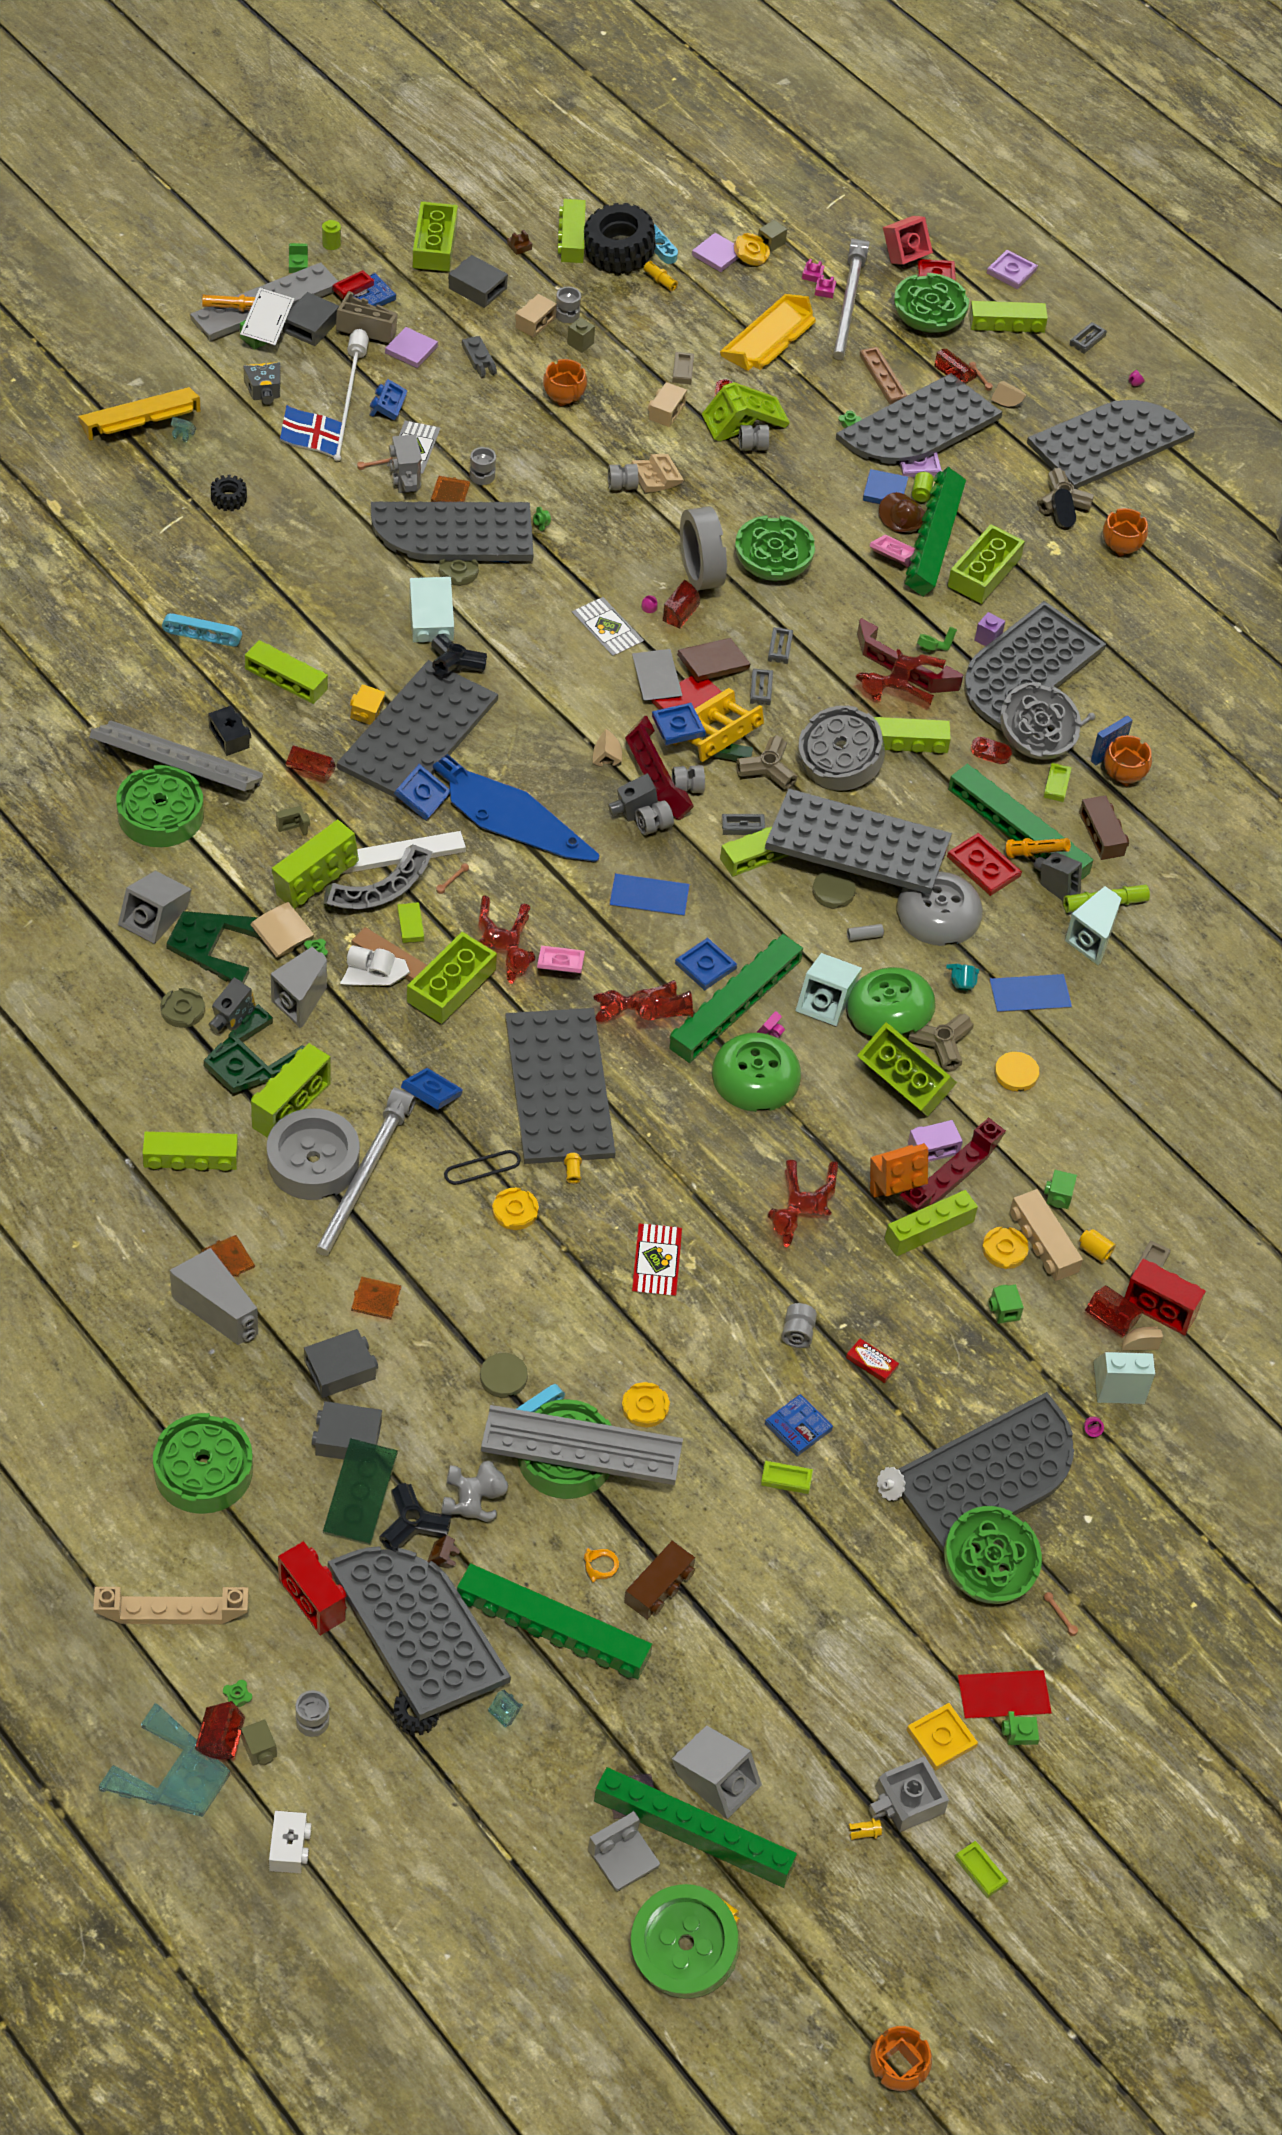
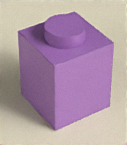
(989, 629)

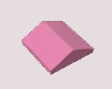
(893, 549)
(561, 959)

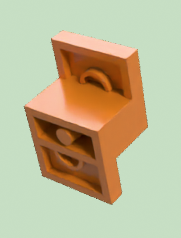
(899, 1170)

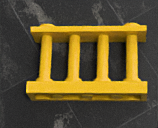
(715, 710)

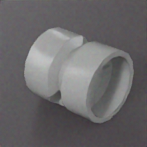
(568, 304)
(753, 437)
(482, 465)
(623, 477)
(689, 779)
(654, 817)
(798, 1325)
(312, 1713)

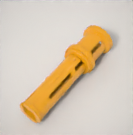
(241, 302)
(1029, 847)

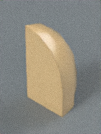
(1007, 395)
(607, 750)
(1143, 1339)

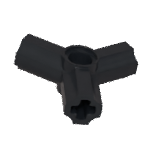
(455, 656)
(402, 1529)

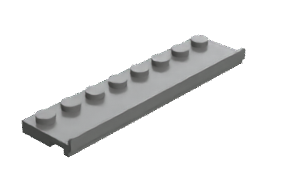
(219, 322)
(177, 755)
(582, 1444)

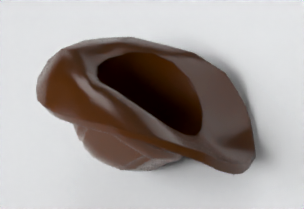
(901, 513)

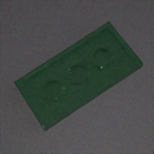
(360, 1491)

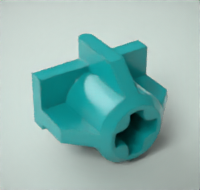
(963, 976)

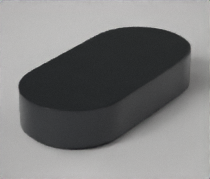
(1063, 508)

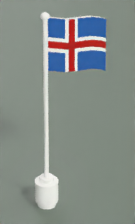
(318, 431)

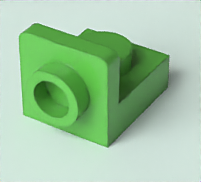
(298, 257)
(1020, 1730)

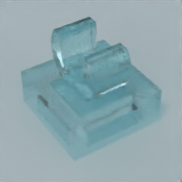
(182, 426)
(505, 1708)

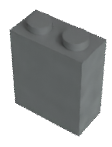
(477, 281)
(311, 319)
(340, 1363)
(342, 1422)

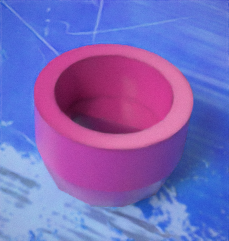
(1136, 378)
(649, 604)
(1094, 1430)

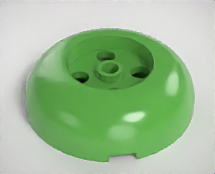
(931, 302)
(764, 541)
(904, 1000)
(769, 1077)
(1018, 1553)

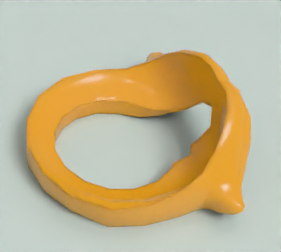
(594, 1554)

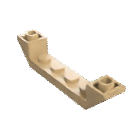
(170, 1610)

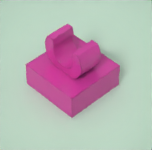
(812, 271)
(825, 287)
(771, 1026)

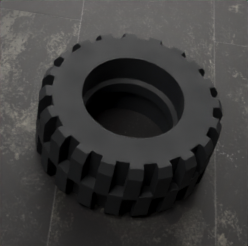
(623, 253)

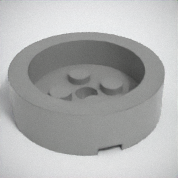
(702, 548)
(837, 766)
(307, 1135)

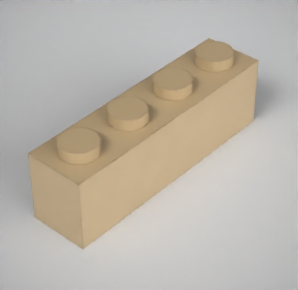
(1046, 1235)

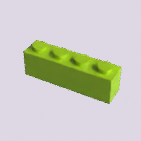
(572, 234)
(1008, 316)
(286, 672)
(915, 734)
(748, 853)
(190, 1150)
(931, 1223)

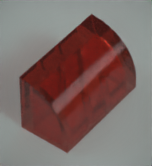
(950, 363)
(681, 604)
(310, 762)
(1114, 1310)
(220, 1731)

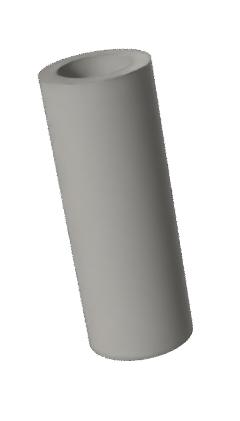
(865, 932)

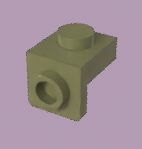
(292, 818)

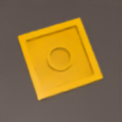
(942, 1736)

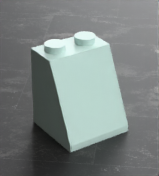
(431, 608)
(1093, 924)
(827, 989)
(1123, 1377)

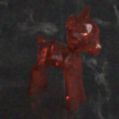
(898, 679)
(502, 939)
(647, 1003)
(812, 1203)

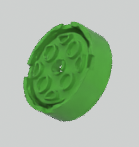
(164, 822)
(561, 1480)
(201, 1485)
(679, 1913)

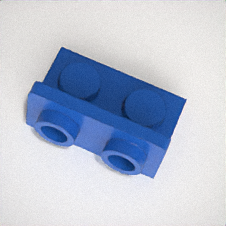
(388, 399)

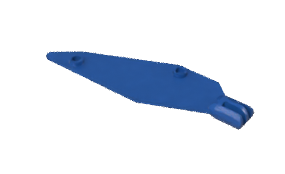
(510, 812)

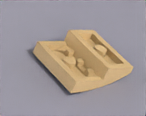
(657, 473)
(282, 929)

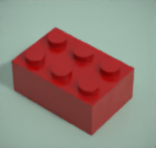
(1165, 1296)
(312, 1587)

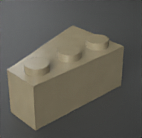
(358, 314)

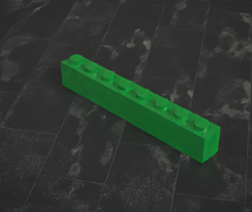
(935, 531)
(1007, 813)
(735, 998)
(554, 1622)
(696, 1827)

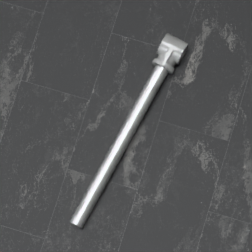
(856, 259)
(398, 1105)

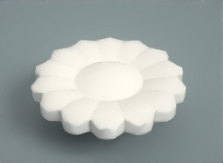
(891, 1483)

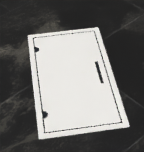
(267, 316)

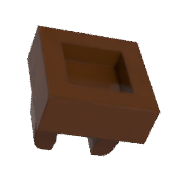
(519, 243)
(441, 1550)

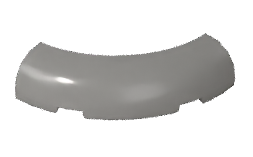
(396, 883)

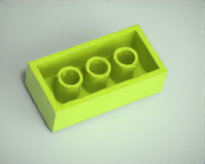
(435, 236)
(986, 563)
(315, 864)
(451, 977)
(907, 1069)
(291, 1088)

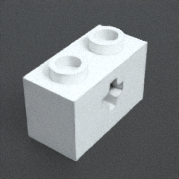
(286, 1856)

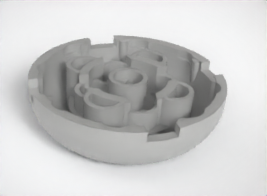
(1030, 711)
(951, 917)

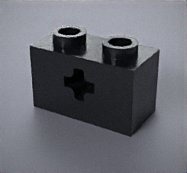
(229, 730)

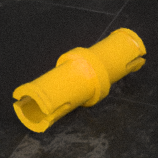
(660, 276)

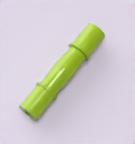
(1129, 895)

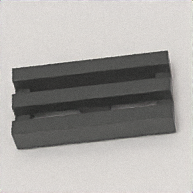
(1090, 340)
(779, 656)
(761, 698)
(738, 823)

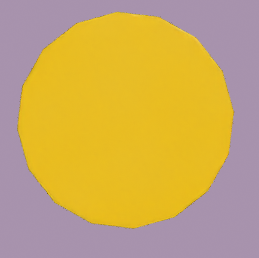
(751, 249)
(1016, 1071)
(515, 1209)
(1005, 1247)
(645, 1404)

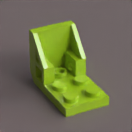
(735, 401)

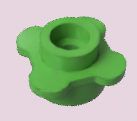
(849, 418)
(541, 518)
(319, 944)
(238, 1700)

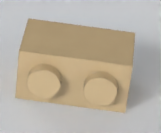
(535, 315)
(667, 404)

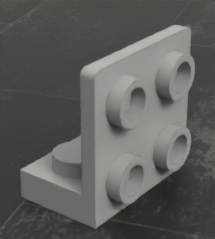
(622, 1852)

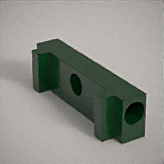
(734, 752)

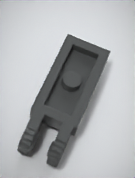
(479, 355)

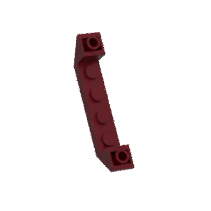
(946, 681)
(651, 763)
(958, 1168)

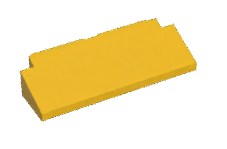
(770, 332)
(140, 411)

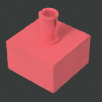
(907, 240)

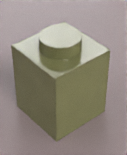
(773, 235)
(581, 335)
(259, 1743)

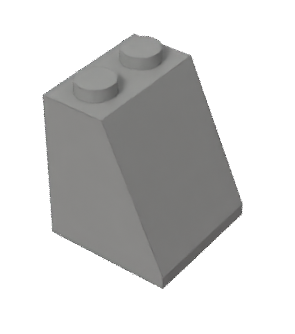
(153, 905)
(299, 985)
(718, 1770)

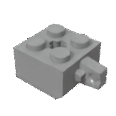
(405, 463)
(909, 1795)

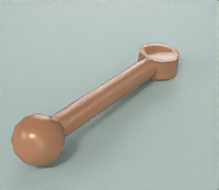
(988, 386)
(361, 465)
(441, 888)
(1072, 1629)

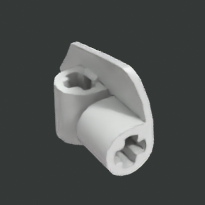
(373, 968)

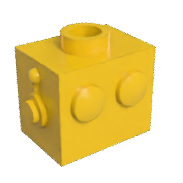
(367, 704)

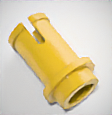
(572, 1164)
(866, 1829)

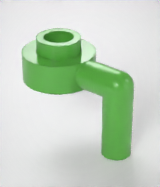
(929, 643)

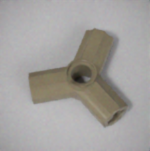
(1058, 480)
(769, 764)
(944, 1039)

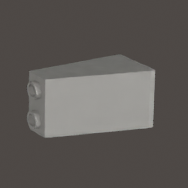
(215, 1296)

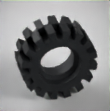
(228, 501)
(409, 1722)

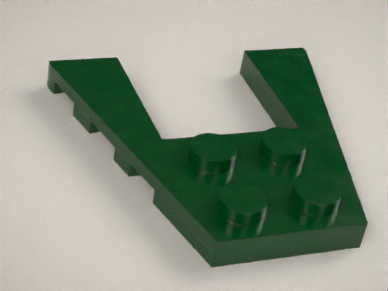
(198, 934)
(239, 1066)

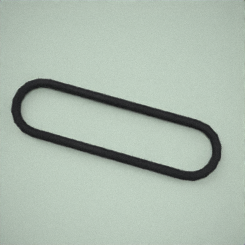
(485, 1174)

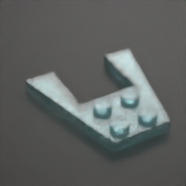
(189, 1783)

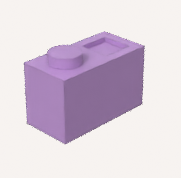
(940, 1139)

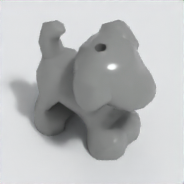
(487, 1483)

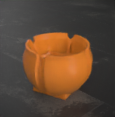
(565, 381)
(1125, 531)
(1133, 754)
(915, 2051)

